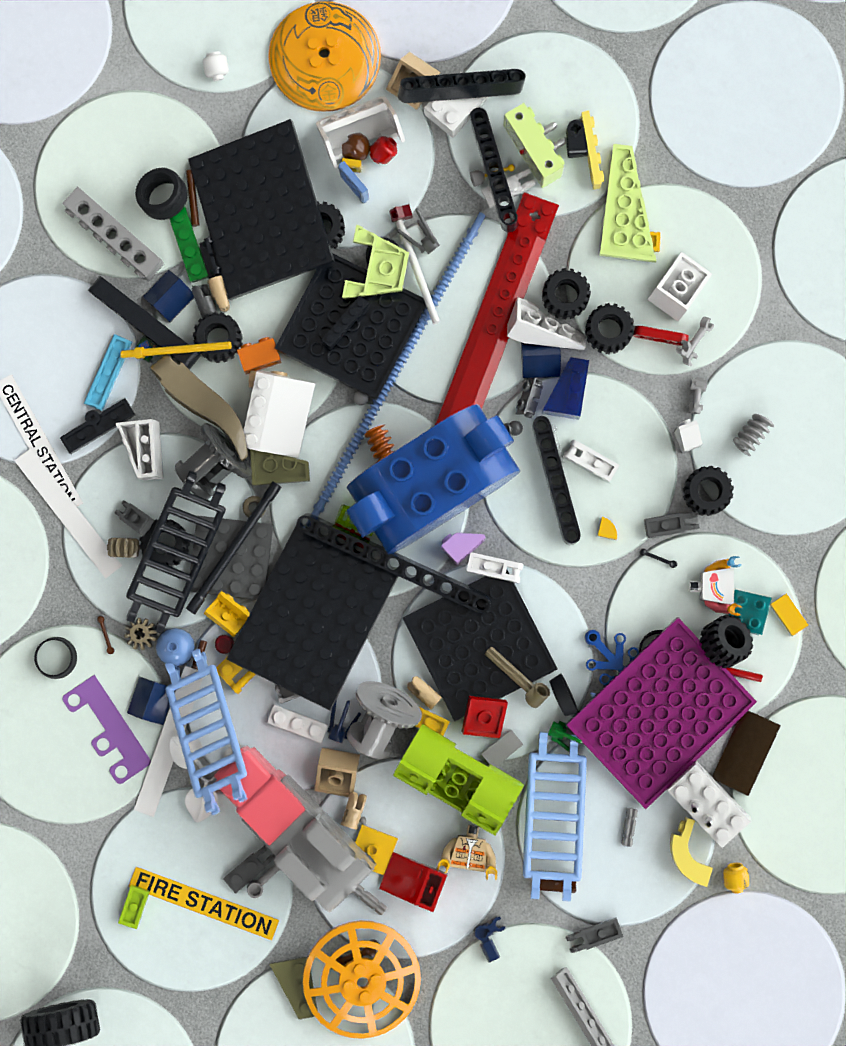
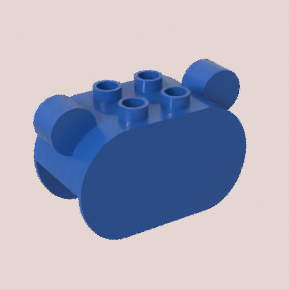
(432, 478)

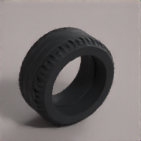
(152, 180)

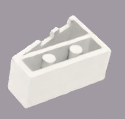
(144, 447)

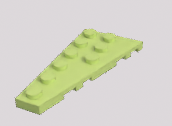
(625, 217)

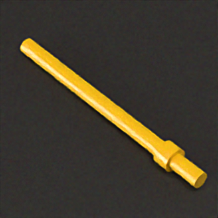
(141, 352)

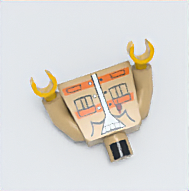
(469, 853)

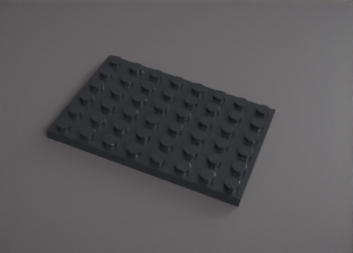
(261, 210)
(312, 619)

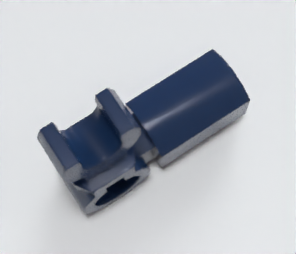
(482, 933)

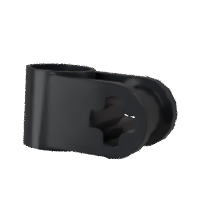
(576, 142)

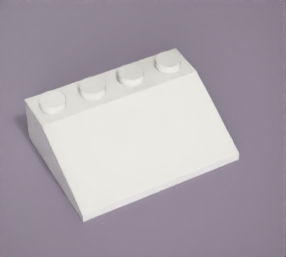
(278, 414)

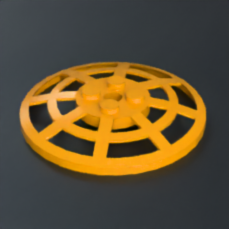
(359, 968)

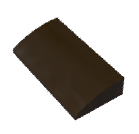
(746, 752)

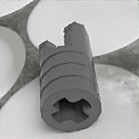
(204, 300)

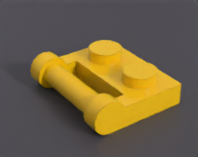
(228, 670)

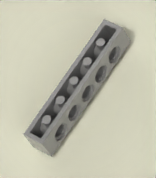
(79, 200)

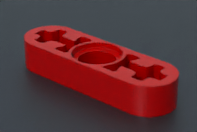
(660, 335)

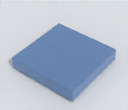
(353, 182)

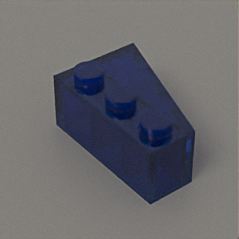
(568, 393)

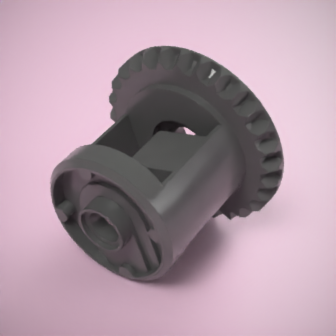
(212, 462)

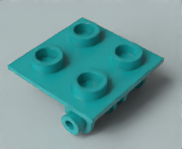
(752, 611)

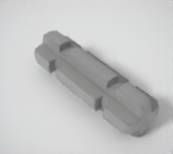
(629, 827)
(370, 900)

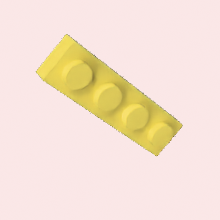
(593, 158)

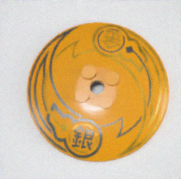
(328, 81)

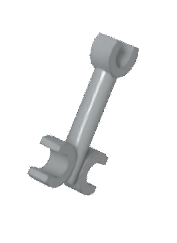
(688, 347)

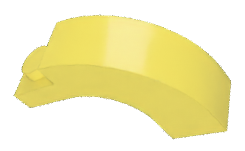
(683, 860)

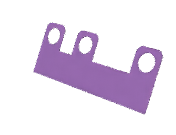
(116, 728)

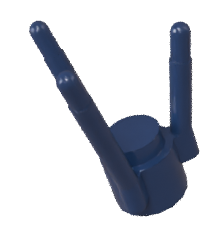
(337, 731)

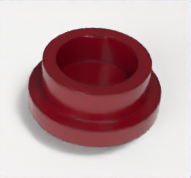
(224, 644)

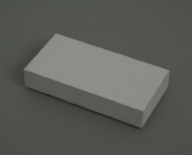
(502, 748)

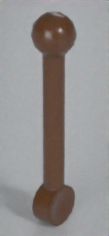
(110, 650)

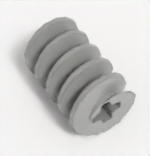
(752, 433)

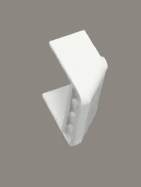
(370, 118)

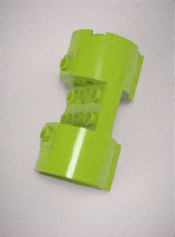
(458, 780)

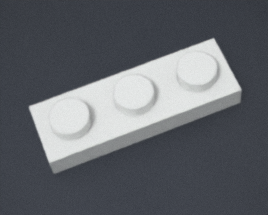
(297, 723)

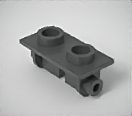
(525, 405)

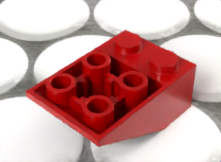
(413, 881)

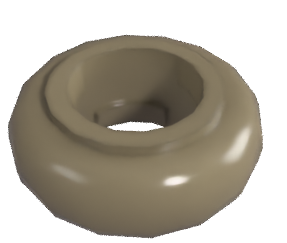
(247, 502)

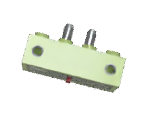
(533, 145)

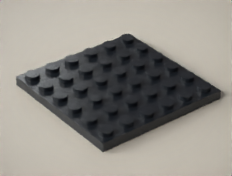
(371, 345)
(456, 639)

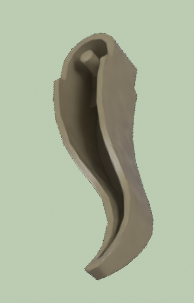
(200, 400)

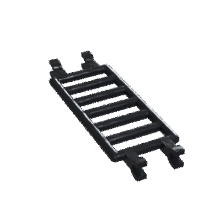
(197, 561)

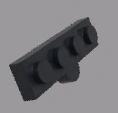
(97, 425)

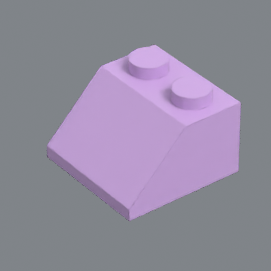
(461, 545)

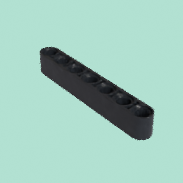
(461, 85)
(494, 161)
(141, 319)
(557, 470)

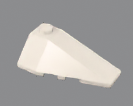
(535, 327)

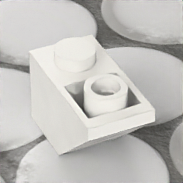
(688, 435)

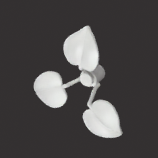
(195, 805)

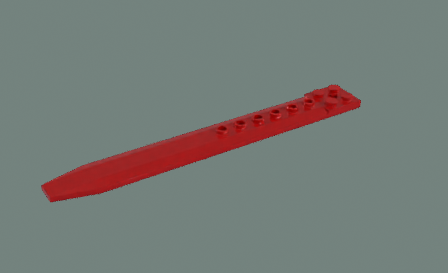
(507, 283)

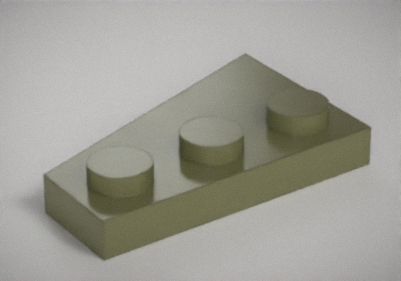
(277, 468)
(290, 976)

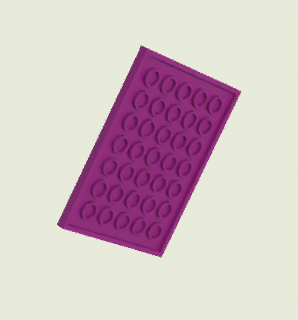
(660, 713)

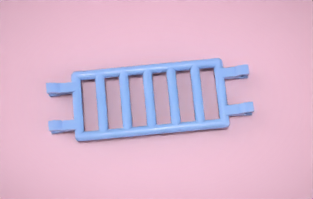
(234, 779)
(528, 854)

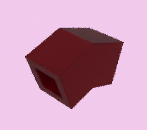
(401, 213)

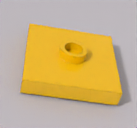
(377, 846)

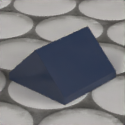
(169, 295)
(540, 361)
(149, 701)

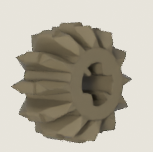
(123, 547)
(146, 630)

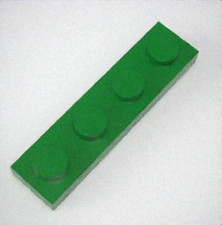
(188, 246)

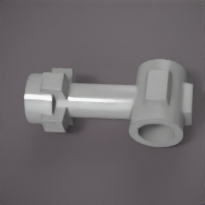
(698, 385)

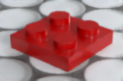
(484, 717)

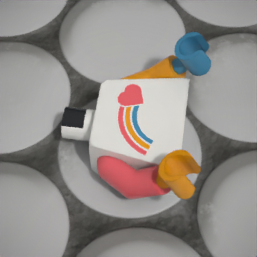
(717, 586)

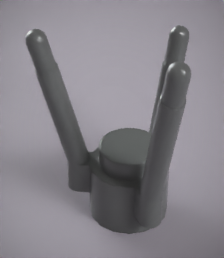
(429, 243)

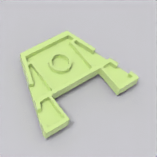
(385, 268)

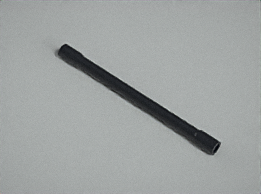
(200, 596)

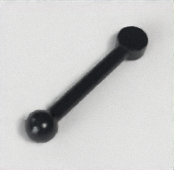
(672, 564)

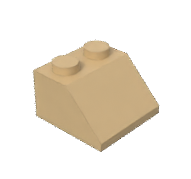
(409, 67)
(336, 772)

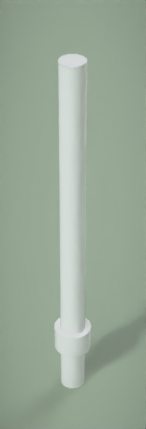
(418, 274)

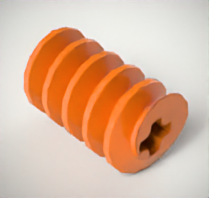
(379, 442)

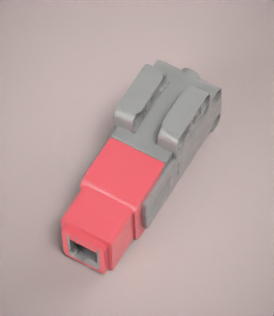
(298, 832)

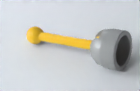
(478, 177)

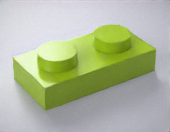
(134, 907)

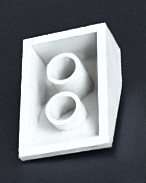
(452, 114)
(679, 286)

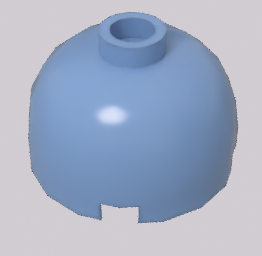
(175, 647)

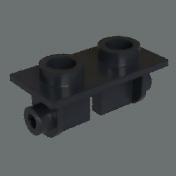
(210, 258)

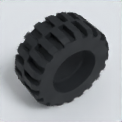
(61, 1024)

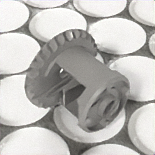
(385, 711)

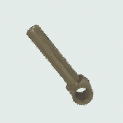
(536, 693)

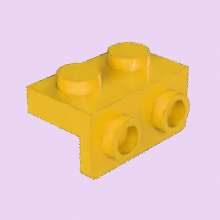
(227, 613)

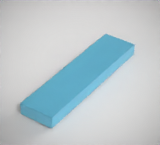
(107, 373)

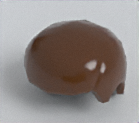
(356, 147)

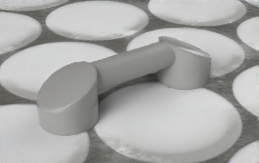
(255, 886)

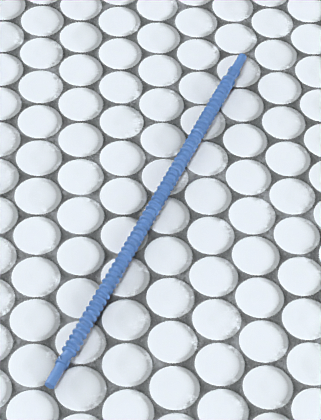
(471, 233)

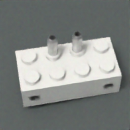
(709, 804)

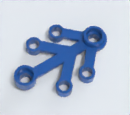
(615, 662)

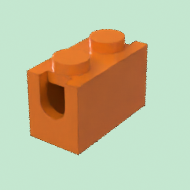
(259, 355)

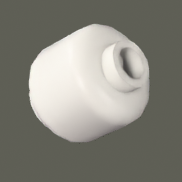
(215, 66)

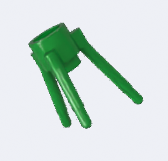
(558, 731)

